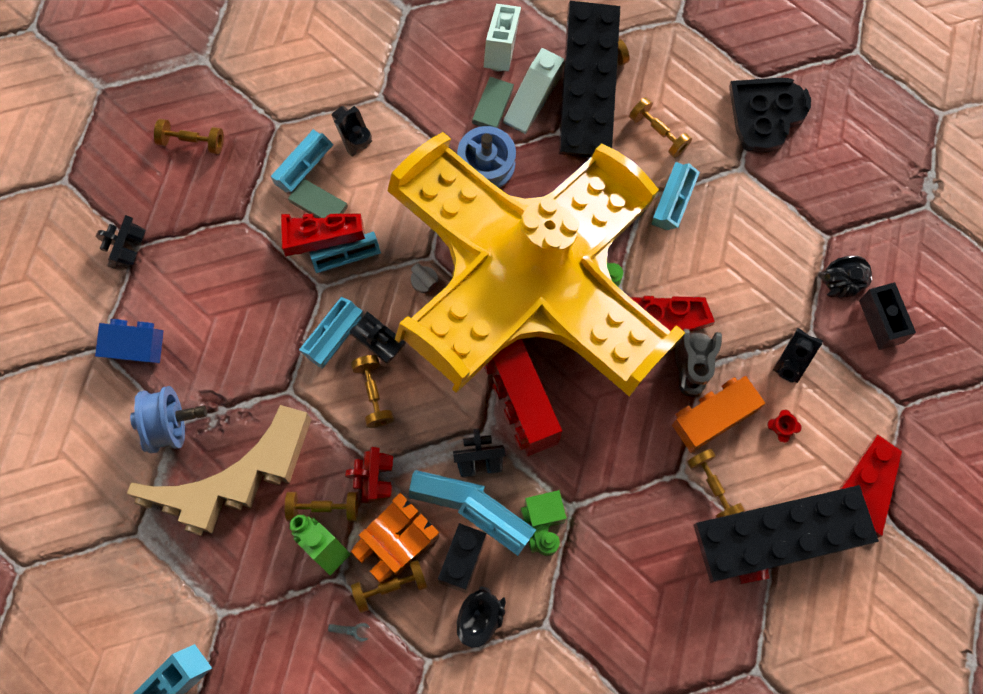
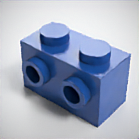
(129, 342)

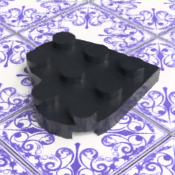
(767, 111)

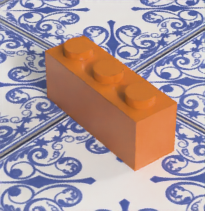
(717, 413)

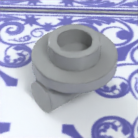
(423, 278)

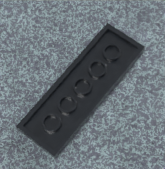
(589, 78)
(785, 533)

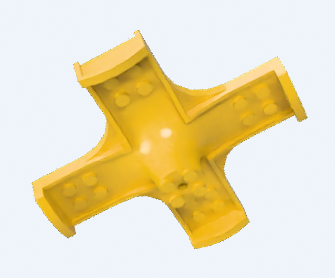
(530, 266)

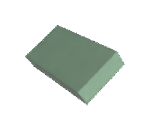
(493, 103)
(316, 200)

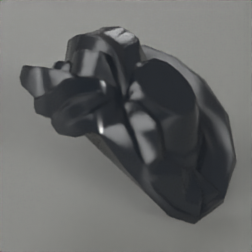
(847, 276)
(479, 617)

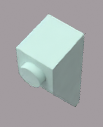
(501, 37)
(534, 90)

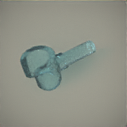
(349, 630)

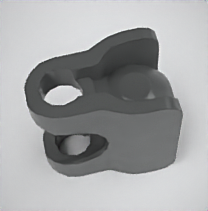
(696, 360)

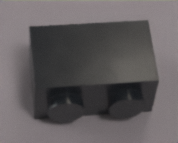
(887, 316)
(462, 558)

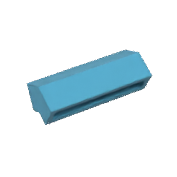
(301, 161)
(675, 196)
(319, 254)
(331, 332)
(440, 489)
(496, 521)

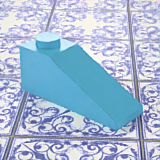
(177, 673)

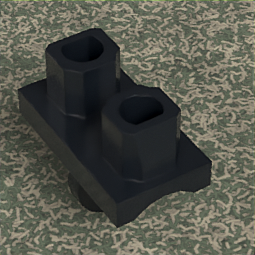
(352, 129)
(119, 254)
(377, 337)
(797, 356)
(492, 454)

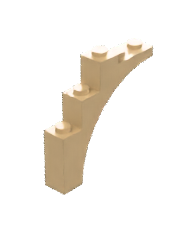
(238, 484)

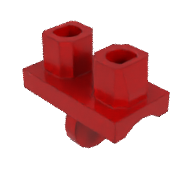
(373, 464)

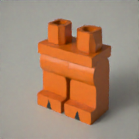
(395, 539)

